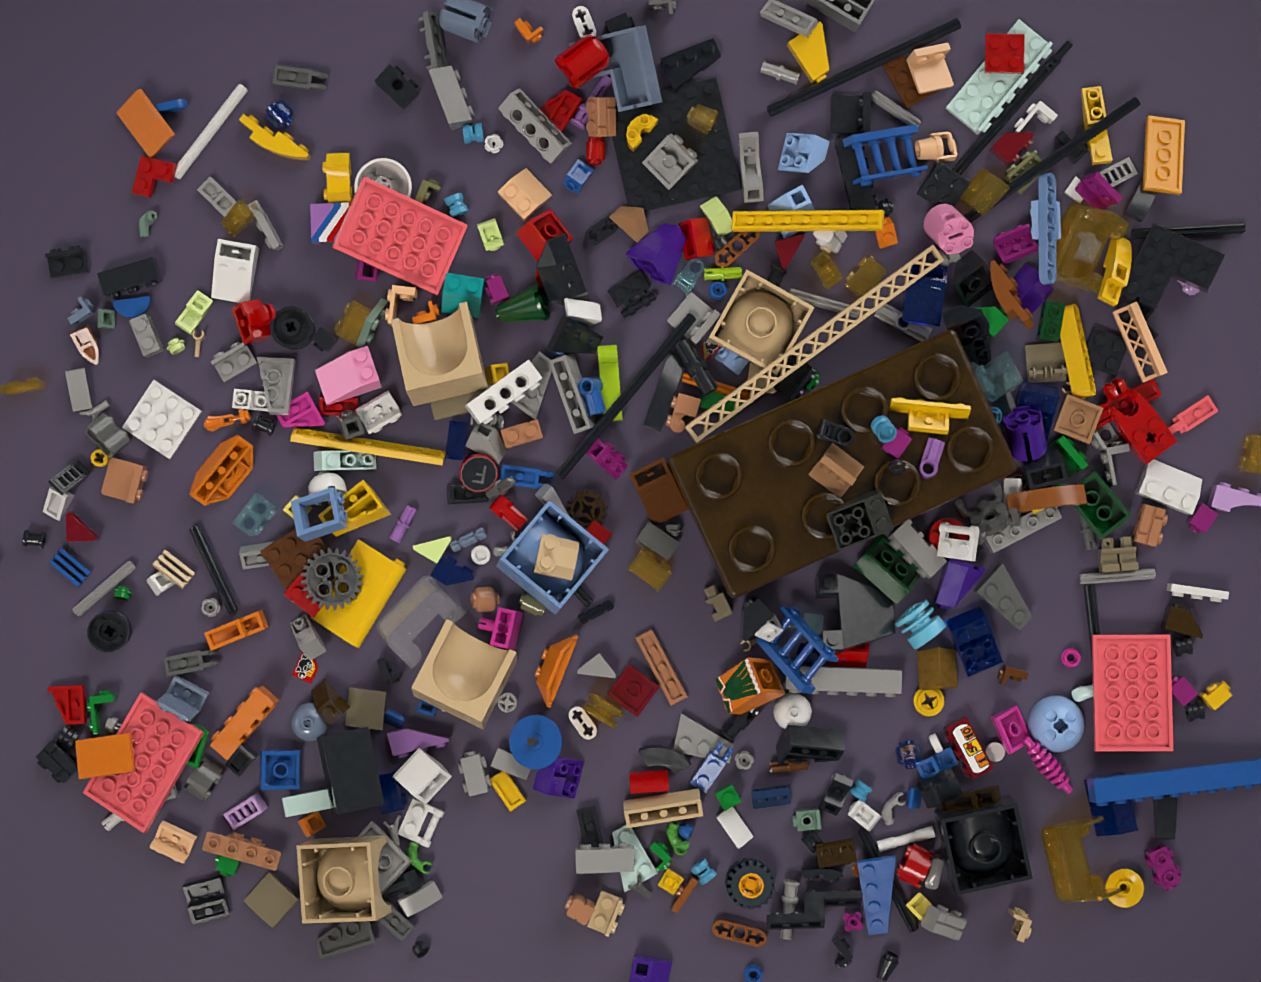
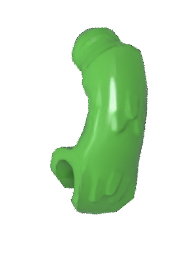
(679, 846)
(411, 852)

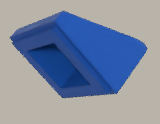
(394, 718)
(913, 798)

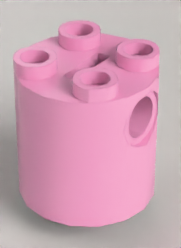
(949, 229)

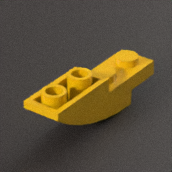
(1093, 112)
(279, 144)
(1117, 270)

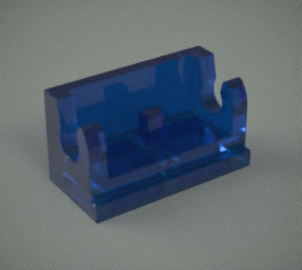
(456, 440)

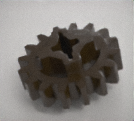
(575, 516)

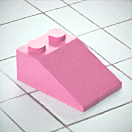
(348, 376)

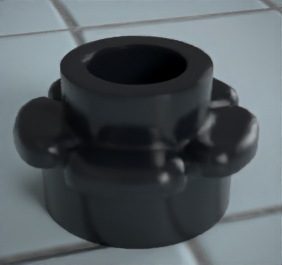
(886, 206)

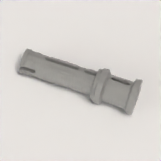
(790, 899)

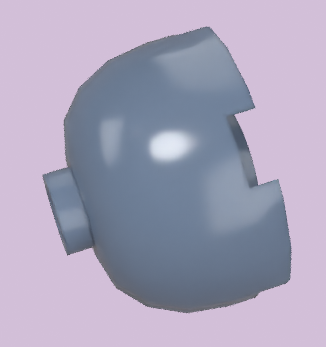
(300, 722)

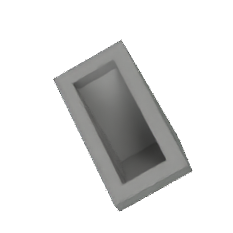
(597, 667)

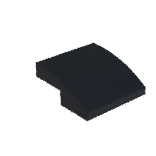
(206, 899)

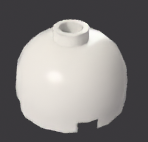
(324, 481)
(792, 710)

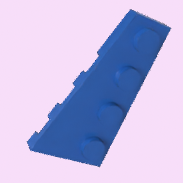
(876, 886)

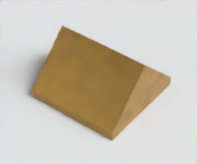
(937, 669)

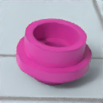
(1076, 659)

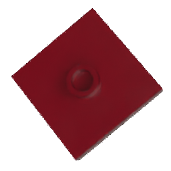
(633, 690)

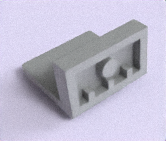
(703, 313)

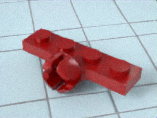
(1119, 397)

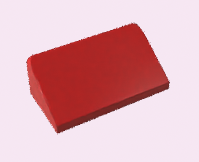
(339, 407)

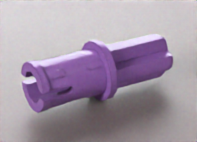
(403, 524)

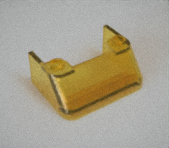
(1069, 863)

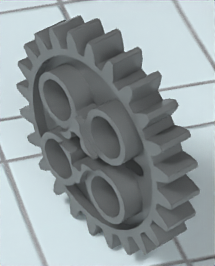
(349, 577)

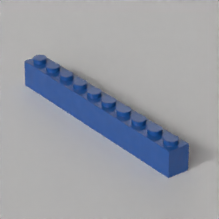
(1174, 782)

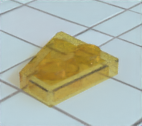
(15, 387)

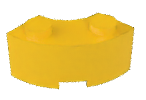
(338, 178)

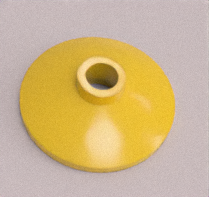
(1133, 891)

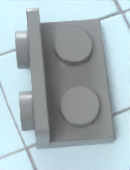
(234, 361)

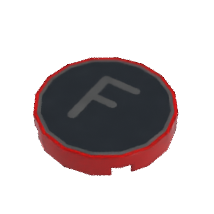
(478, 473)

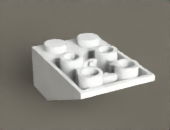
(234, 271)

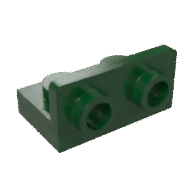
(1050, 321)

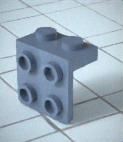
(183, 699)

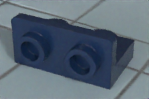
(771, 796)

